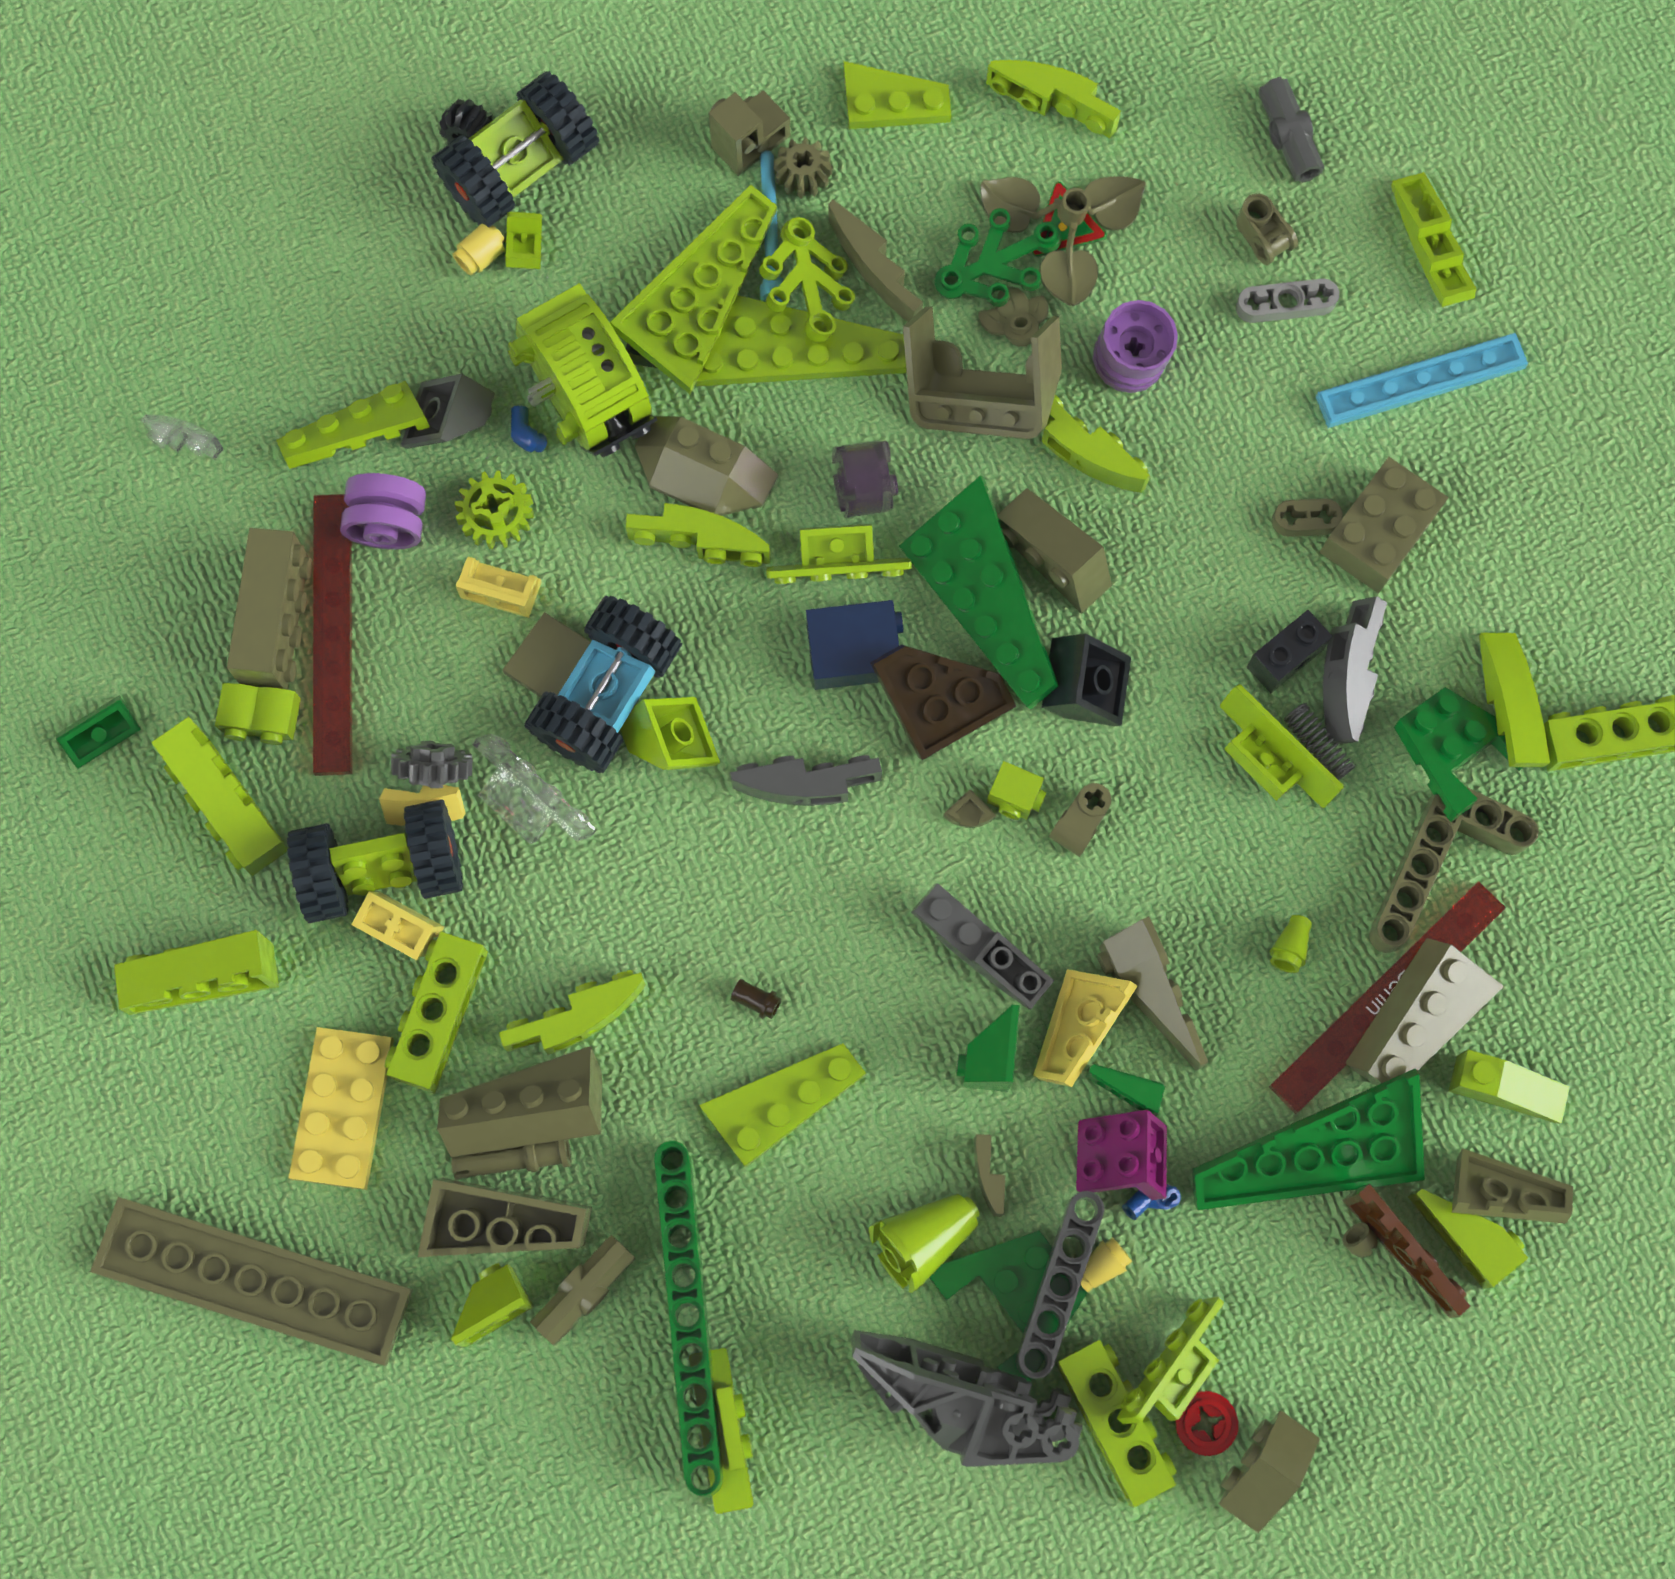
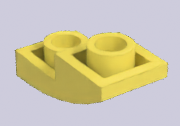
(395, 801)

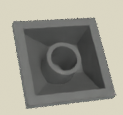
(451, 408)

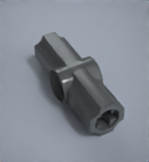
(1291, 130)

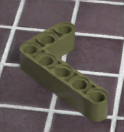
(1433, 854)

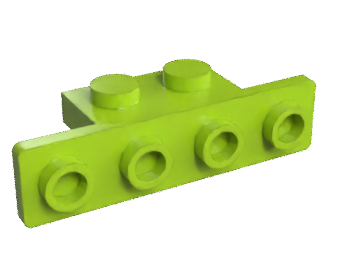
(837, 551)
(1273, 753)
(1179, 1370)
(735, 1447)

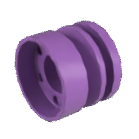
(1147, 334)

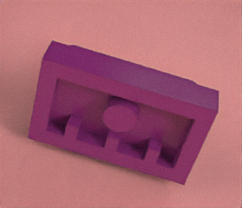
(1122, 1153)

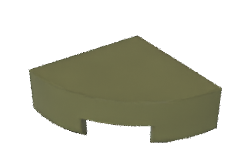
(969, 812)

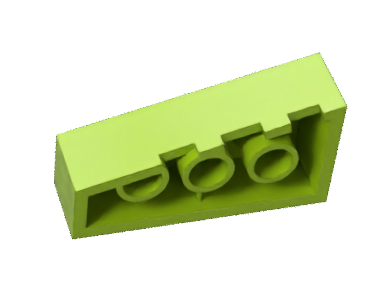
(220, 797)
(196, 973)

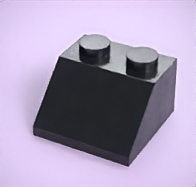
(1089, 679)

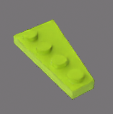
(351, 427)
(775, 1105)

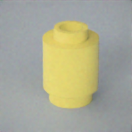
(479, 249)

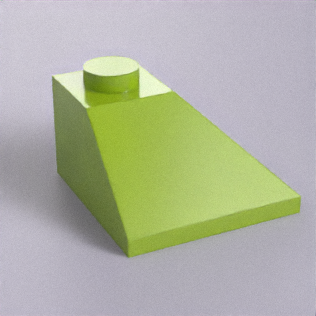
(670, 734)
(491, 1304)

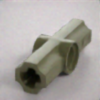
(582, 1290)

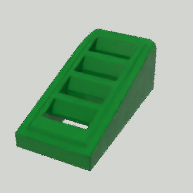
(1132, 1089)

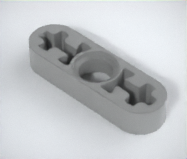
(1278, 312)

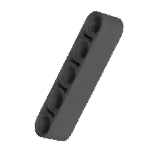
(1071, 1268)

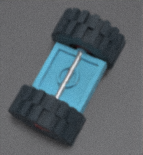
(605, 684)

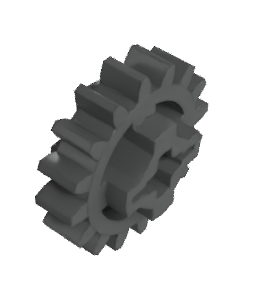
(431, 764)

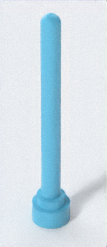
(771, 236)

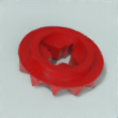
(1223, 1431)

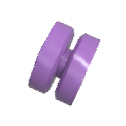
(383, 511)

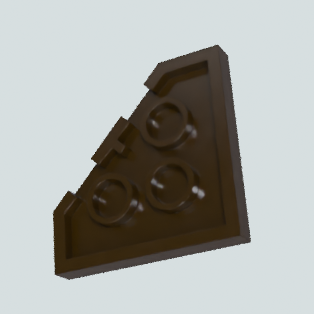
(939, 696)

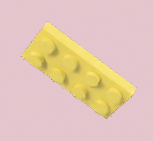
(341, 1109)

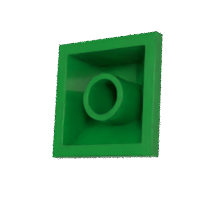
(991, 1054)

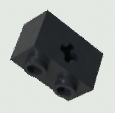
(1289, 651)

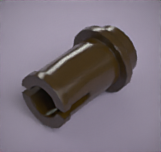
(756, 999)

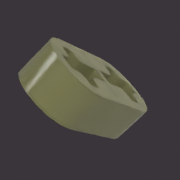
(1304, 511)

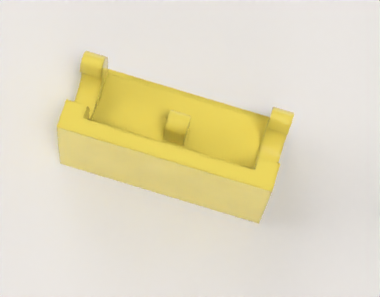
(498, 587)
(396, 924)

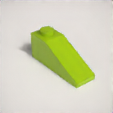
(1508, 1086)
(1479, 1244)

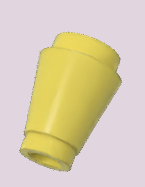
(1104, 1264)

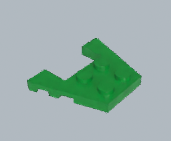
(1445, 736)
(1013, 1277)

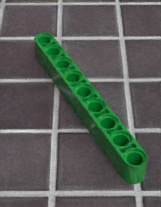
(697, 1334)

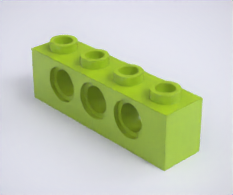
(1604, 746)
(426, 1070)
(1136, 1484)

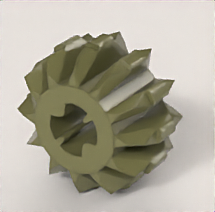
(803, 167)

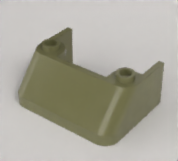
(976, 400)

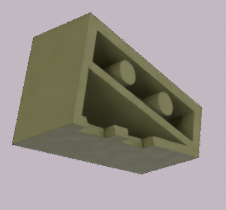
(1056, 549)

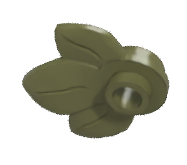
(1015, 314)

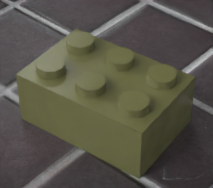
(1383, 524)

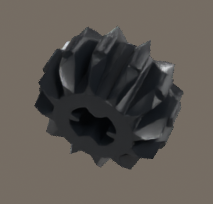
(463, 119)

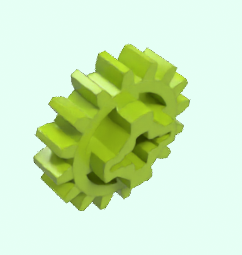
(510, 505)

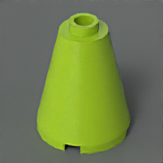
(923, 1238)

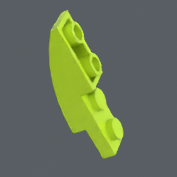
(1042, 85)
(1094, 454)
(715, 536)
(591, 1011)

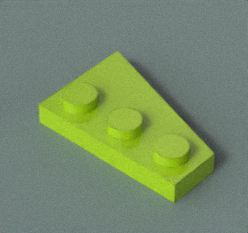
(892, 98)

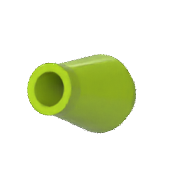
(1291, 947)

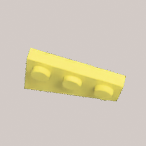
(1079, 1023)

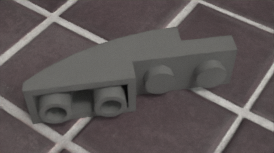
(1346, 676)
(791, 785)
(981, 947)

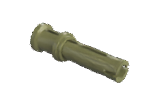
(528, 1157)

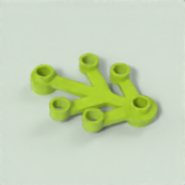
(809, 276)

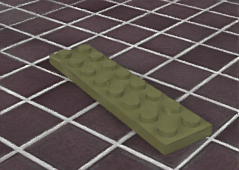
(252, 1281)

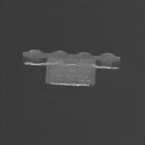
(524, 797)

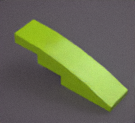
(1432, 239)
(1515, 699)

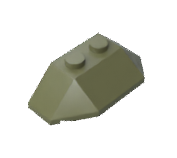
(703, 467)

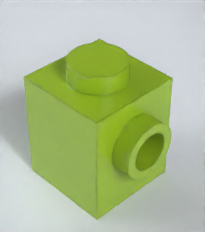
(1016, 792)

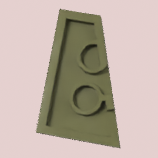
(1507, 1191)

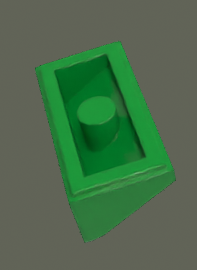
(98, 732)

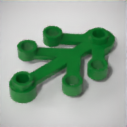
(993, 262)

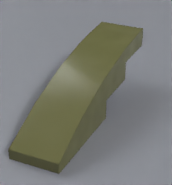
(868, 255)

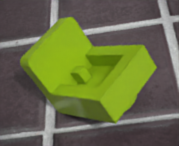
(523, 240)

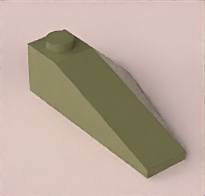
(1141, 958)

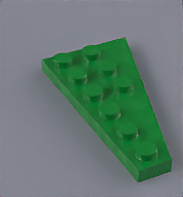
(976, 577)
(1341, 1148)

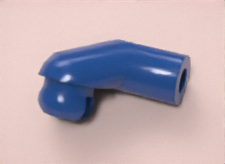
(523, 434)
(1140, 1202)

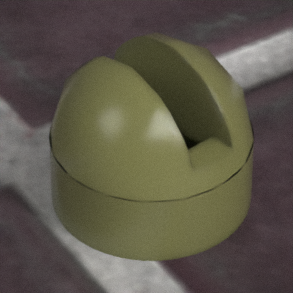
(1360, 1240)

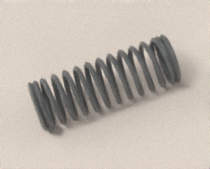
(1293, 716)

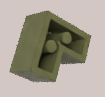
(746, 129)
(1269, 1472)

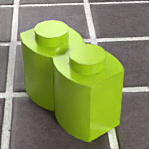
(257, 712)

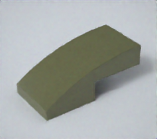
(991, 1185)

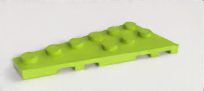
(688, 302)
(774, 347)

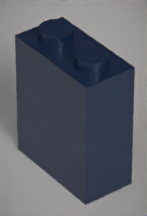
(848, 639)

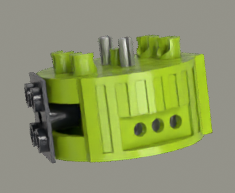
(582, 372)

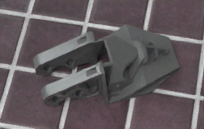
(971, 1404)

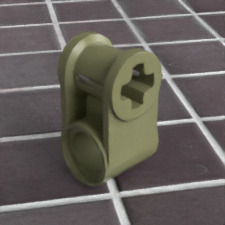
(1266, 235)
(1079, 822)

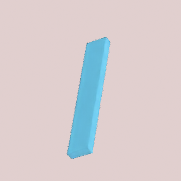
(1421, 380)

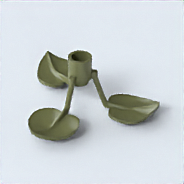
(1067, 274)

